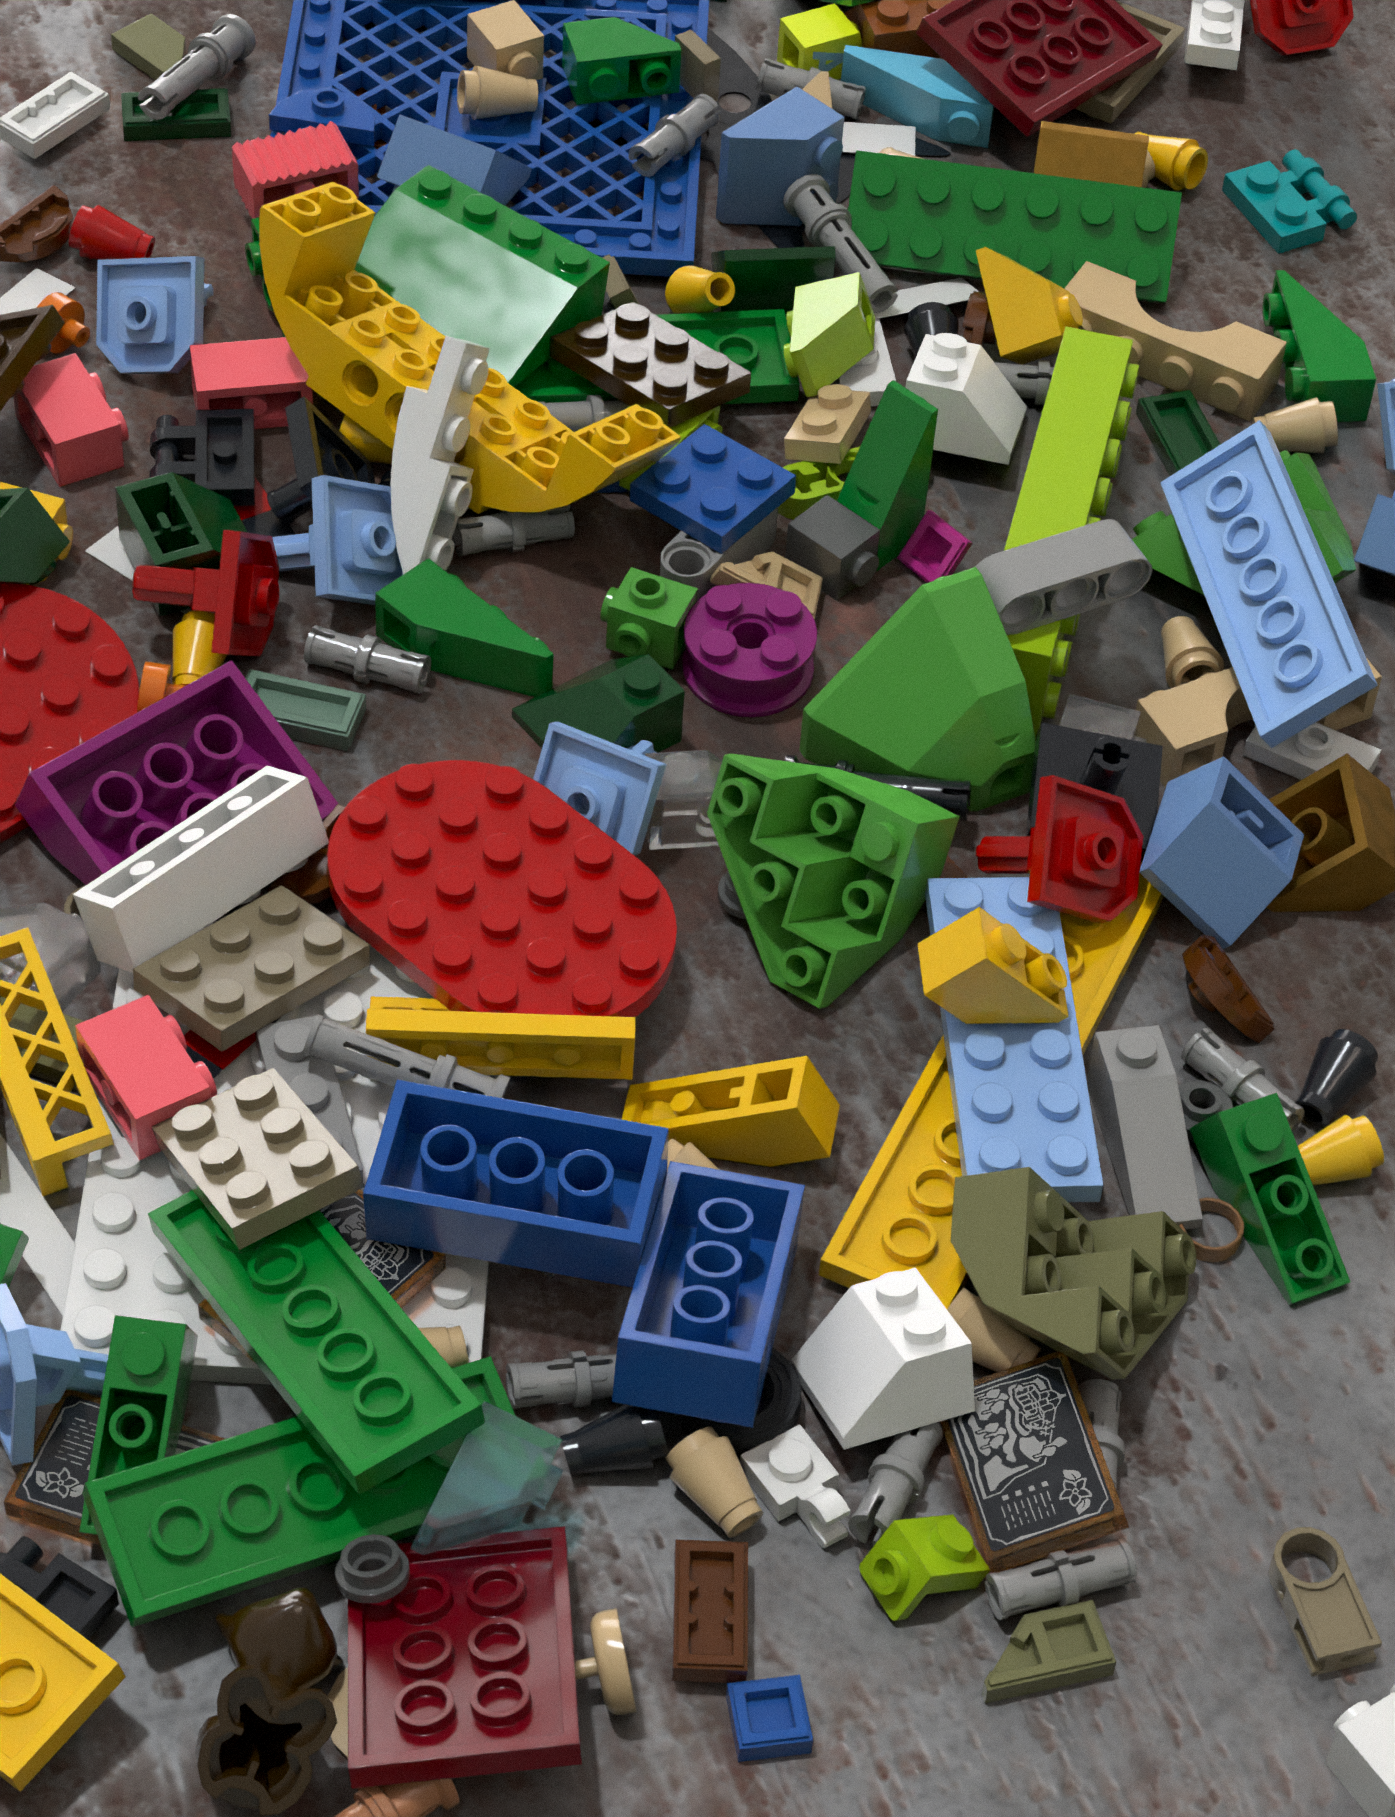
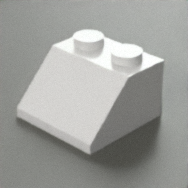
(974, 400)
(887, 1361)

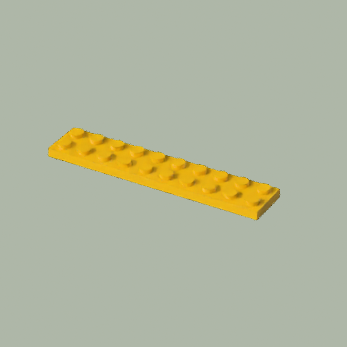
(907, 1196)

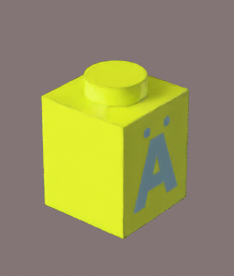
(817, 39)

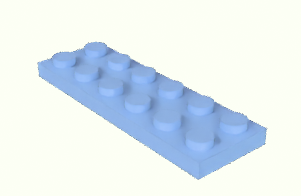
(1267, 585)
(1018, 1085)

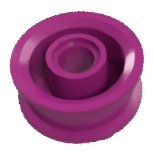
(749, 649)

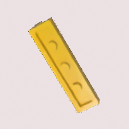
(508, 1041)
(23, 1093)

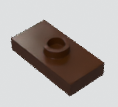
(710, 1611)

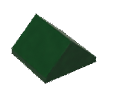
(769, 276)

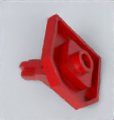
(1300, 24)
(240, 592)
(1077, 855)

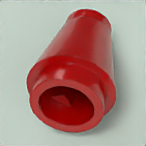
(104, 236)

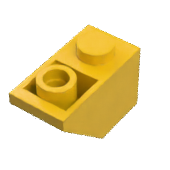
(991, 973)

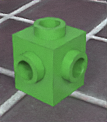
(648, 616)

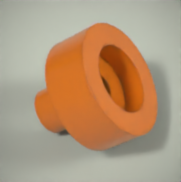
(73, 315)
(155, 684)

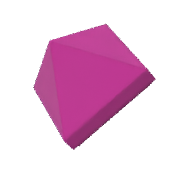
(934, 548)

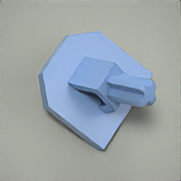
(150, 312)
(347, 543)
(602, 781)
(35, 1372)

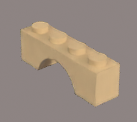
(1221, 367)
(1197, 715)

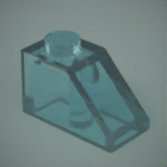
(491, 1482)

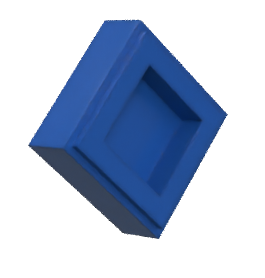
(769, 1718)

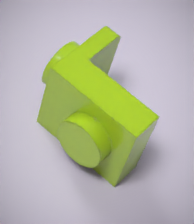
(919, 1560)

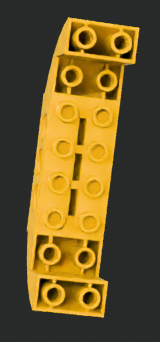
(370, 347)

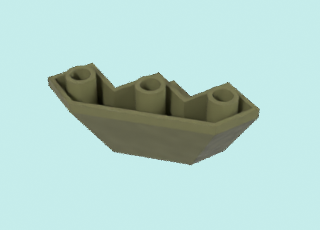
(1067, 1281)

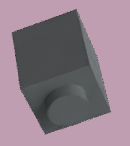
(834, 546)

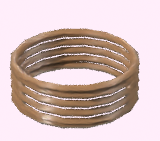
(1220, 1253)

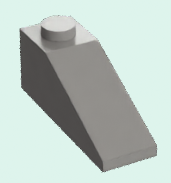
(1144, 1123)

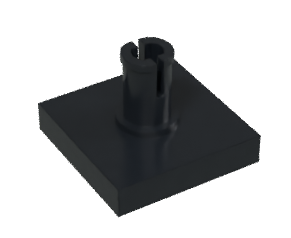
(316, 451)
(1103, 763)

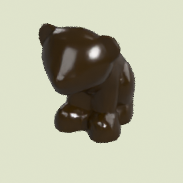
(266, 1712)

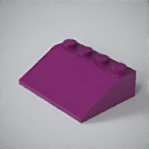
(157, 772)

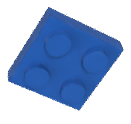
(712, 488)

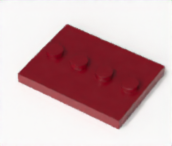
(1038, 54)
(466, 1665)

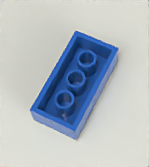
(515, 1183)
(708, 1294)

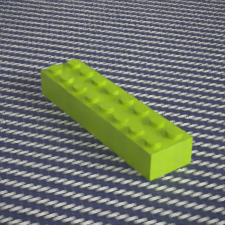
(1067, 482)

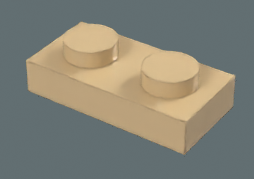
(828, 425)

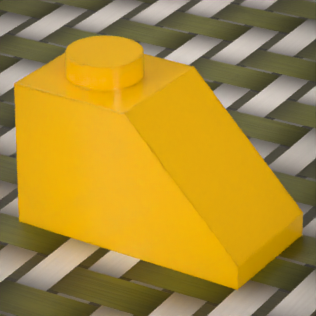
(1025, 308)

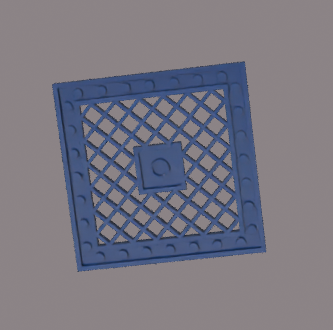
(646, 239)

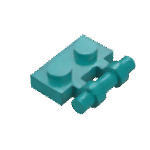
(1275, 201)

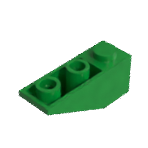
(1320, 353)
(893, 469)
(460, 632)
(1264, 1177)
(141, 1397)

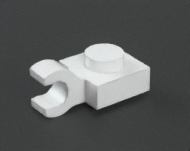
(797, 1477)

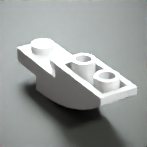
(1214, 33)
(425, 481)

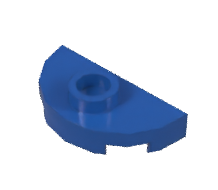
(323, 106)

